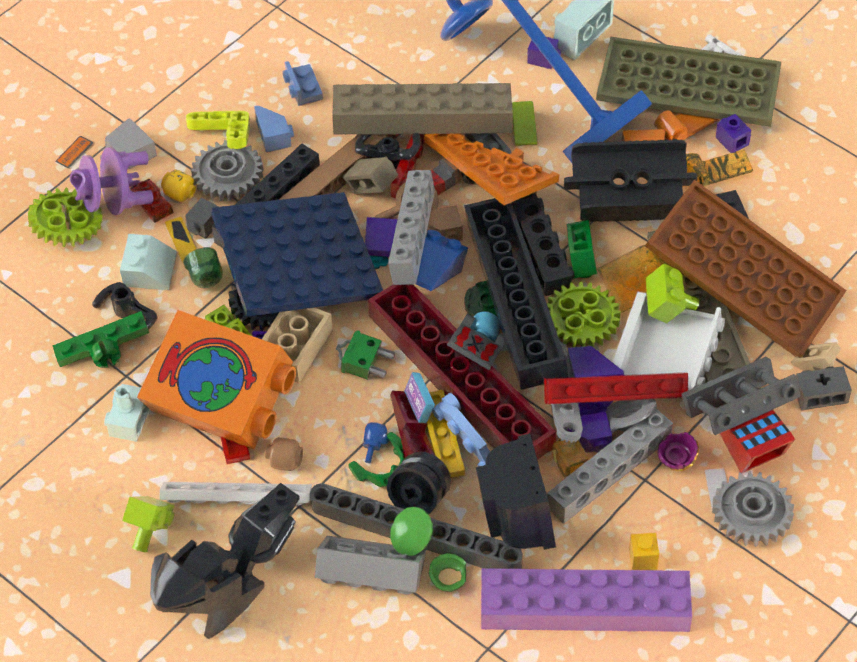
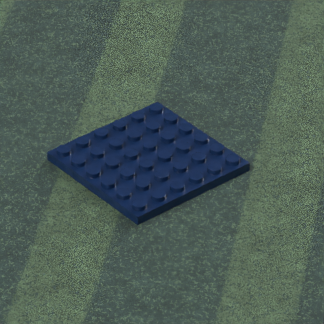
(296, 253)

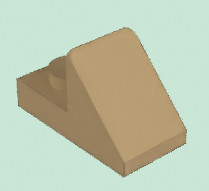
(817, 357)

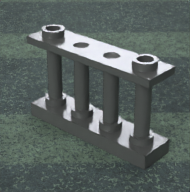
(735, 384)

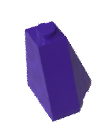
(589, 362)

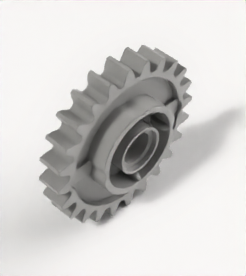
(227, 171)
(733, 509)

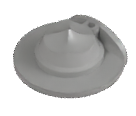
(626, 413)

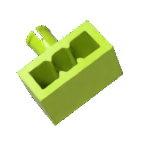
(667, 295)
(149, 515)

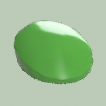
(411, 531)

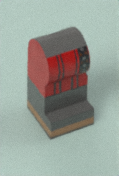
(444, 176)

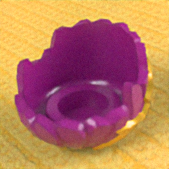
(678, 451)

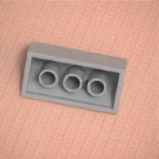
(368, 564)

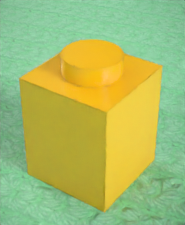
(644, 551)

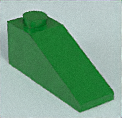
(581, 249)

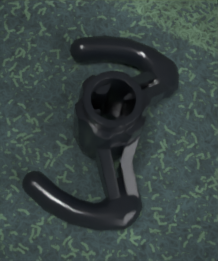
(388, 148)
(124, 303)

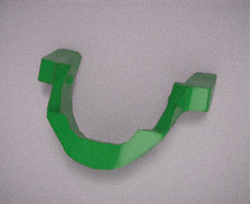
(379, 479)

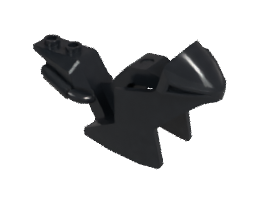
(255, 537)

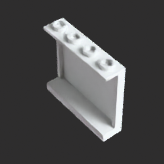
(673, 347)

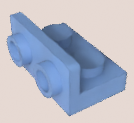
(302, 83)

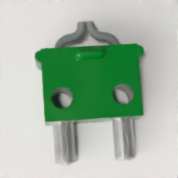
(362, 355)

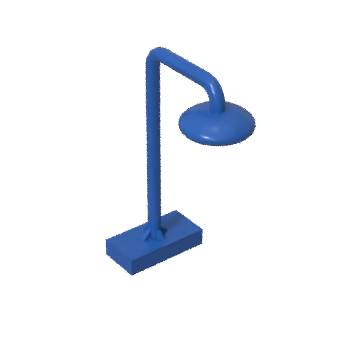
(603, 122)

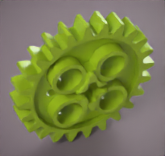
(49, 221)
(588, 311)

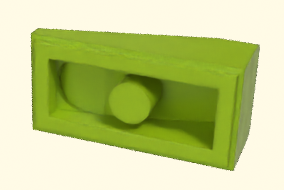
(524, 123)

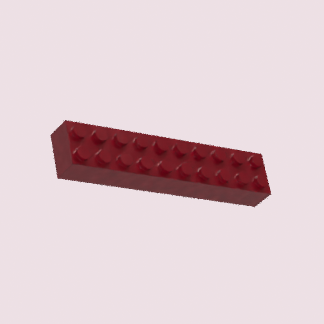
(484, 394)

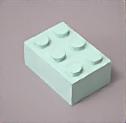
(582, 24)

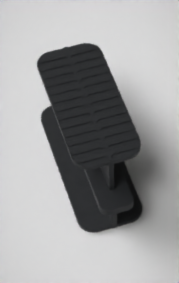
(599, 163)

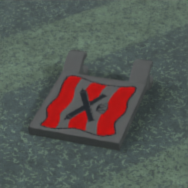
(474, 344)

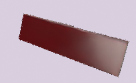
(410, 430)

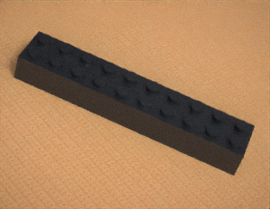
(516, 293)

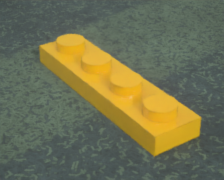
(444, 441)

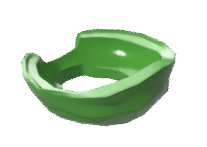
(444, 562)

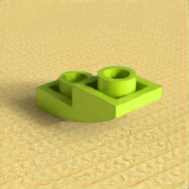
(224, 317)

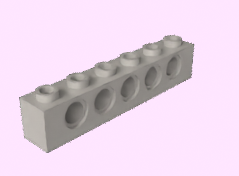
(411, 227)
(608, 466)

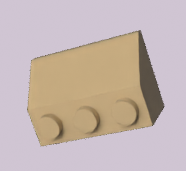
(301, 336)

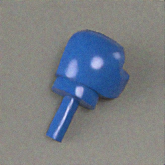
(374, 437)

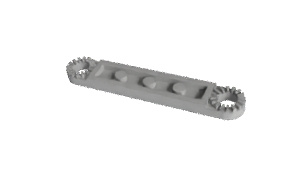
(567, 414)

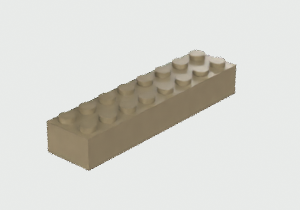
(422, 108)

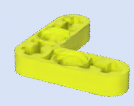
(235, 122)

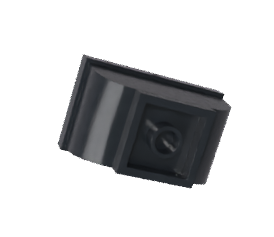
(516, 496)

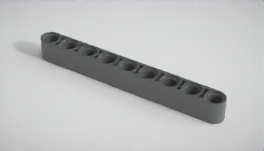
(384, 512)

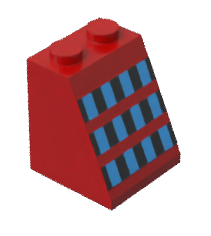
(757, 441)

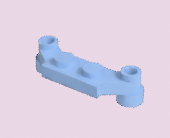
(459, 425)

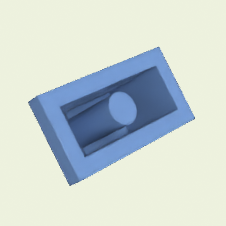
(273, 129)

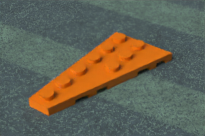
(493, 170)

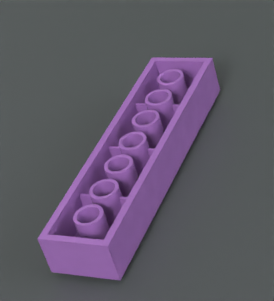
(586, 600)

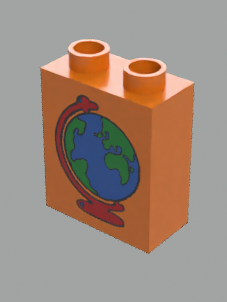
(217, 380)

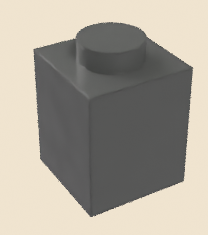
(199, 218)

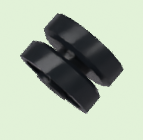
(419, 482)

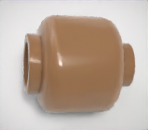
(284, 454)

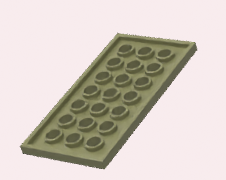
(698, 89)

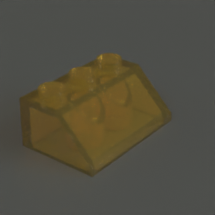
(628, 275)

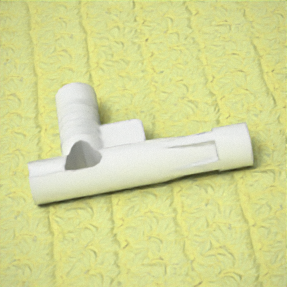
(718, 46)

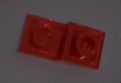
(160, 206)

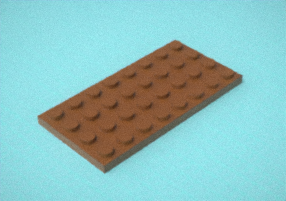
(746, 269)

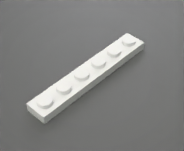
(226, 492)

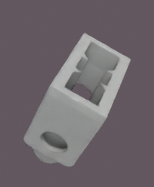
(130, 138)

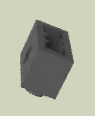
(823, 388)

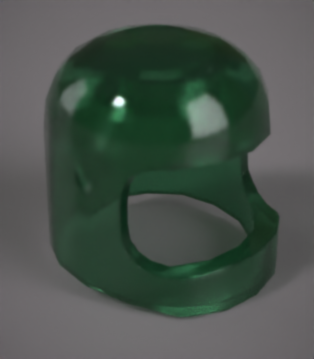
(204, 267)

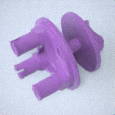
(113, 181)

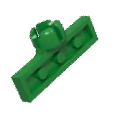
(101, 342)

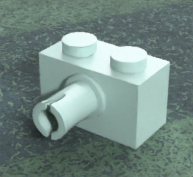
(127, 414)

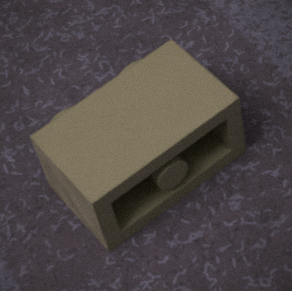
(370, 175)

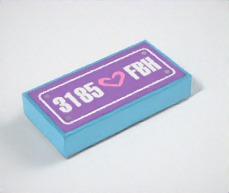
(419, 397)

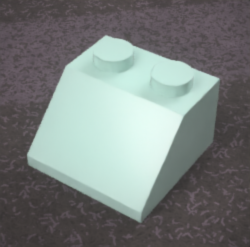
(147, 263)

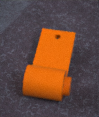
(681, 125)

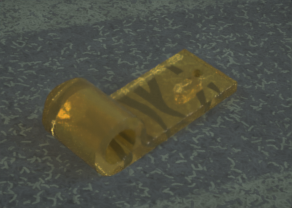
(718, 168)

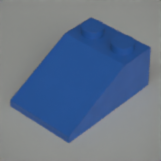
(440, 260)

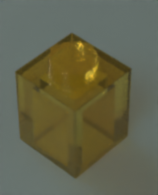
(568, 456)

